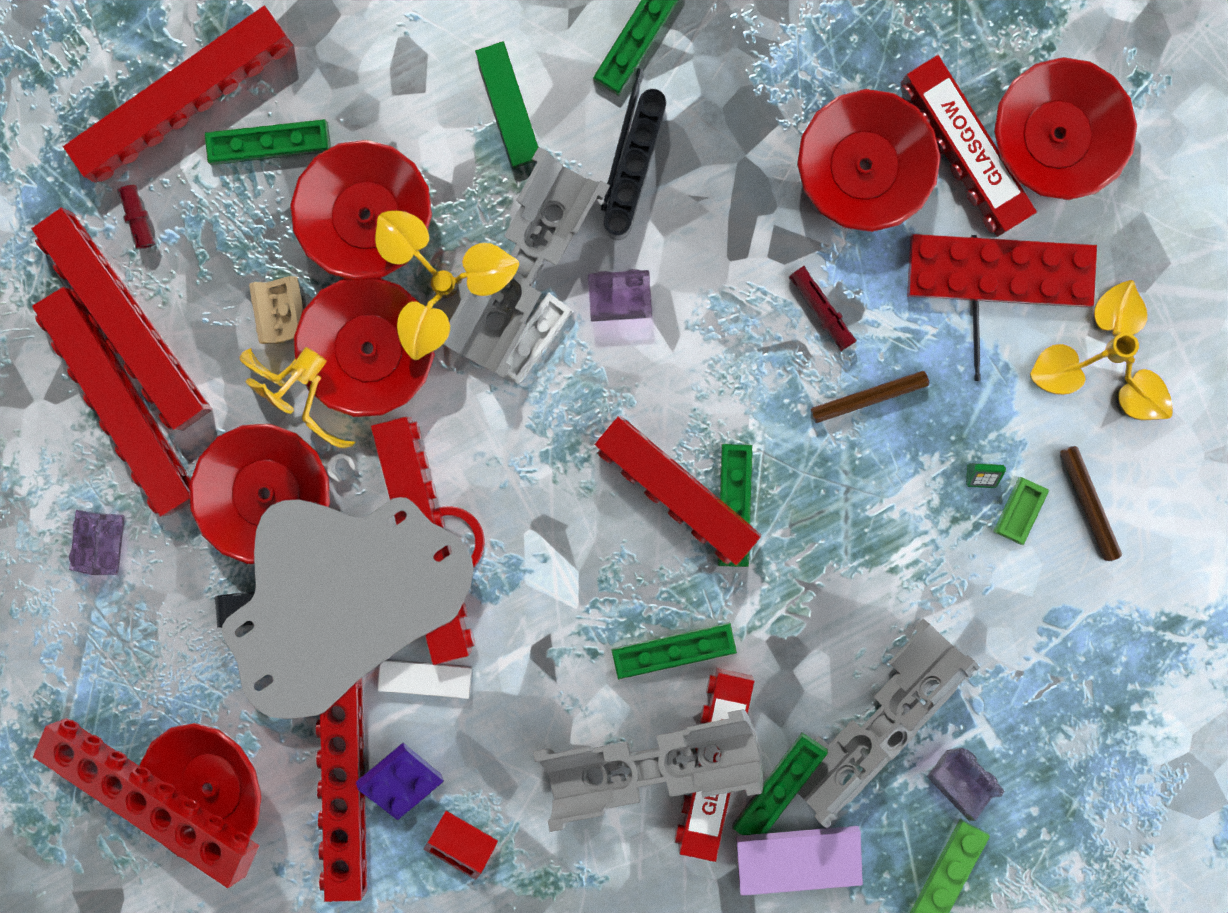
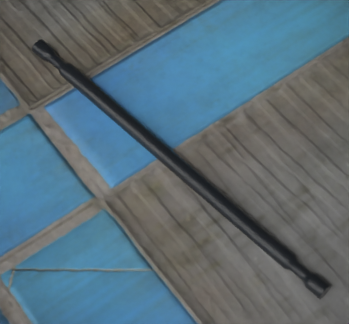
(622, 137)
(976, 334)

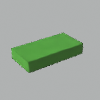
(1021, 510)

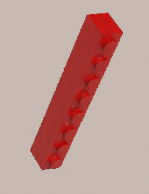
(178, 96)
(121, 319)
(115, 401)
(406, 478)

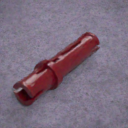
(822, 308)

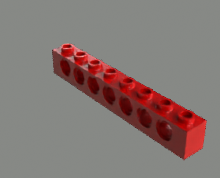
(146, 802)
(335, 883)

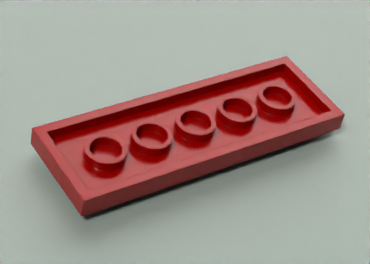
(1002, 270)

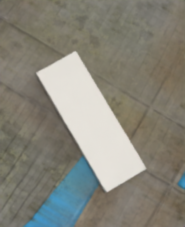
(537, 335)
(425, 678)

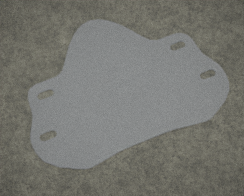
(339, 600)

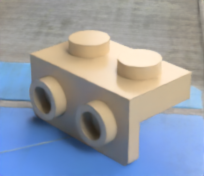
(276, 309)

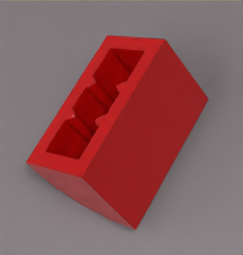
(461, 845)

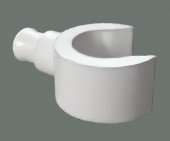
(329, 464)

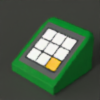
(984, 475)

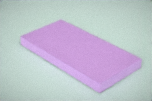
(799, 860)

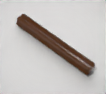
(869, 396)
(1091, 503)

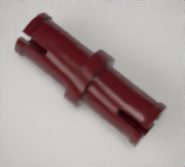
(136, 216)

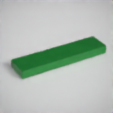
(633, 44)
(508, 103)
(267, 142)
(736, 485)
(674, 650)
(781, 786)

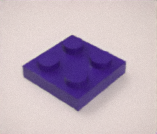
(399, 781)

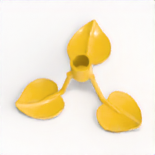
(486, 268)
(1126, 314)
(303, 370)

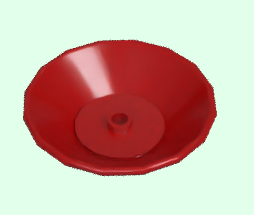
(1087, 110)
(885, 134)
(337, 191)
(339, 326)
(234, 473)
(200, 756)

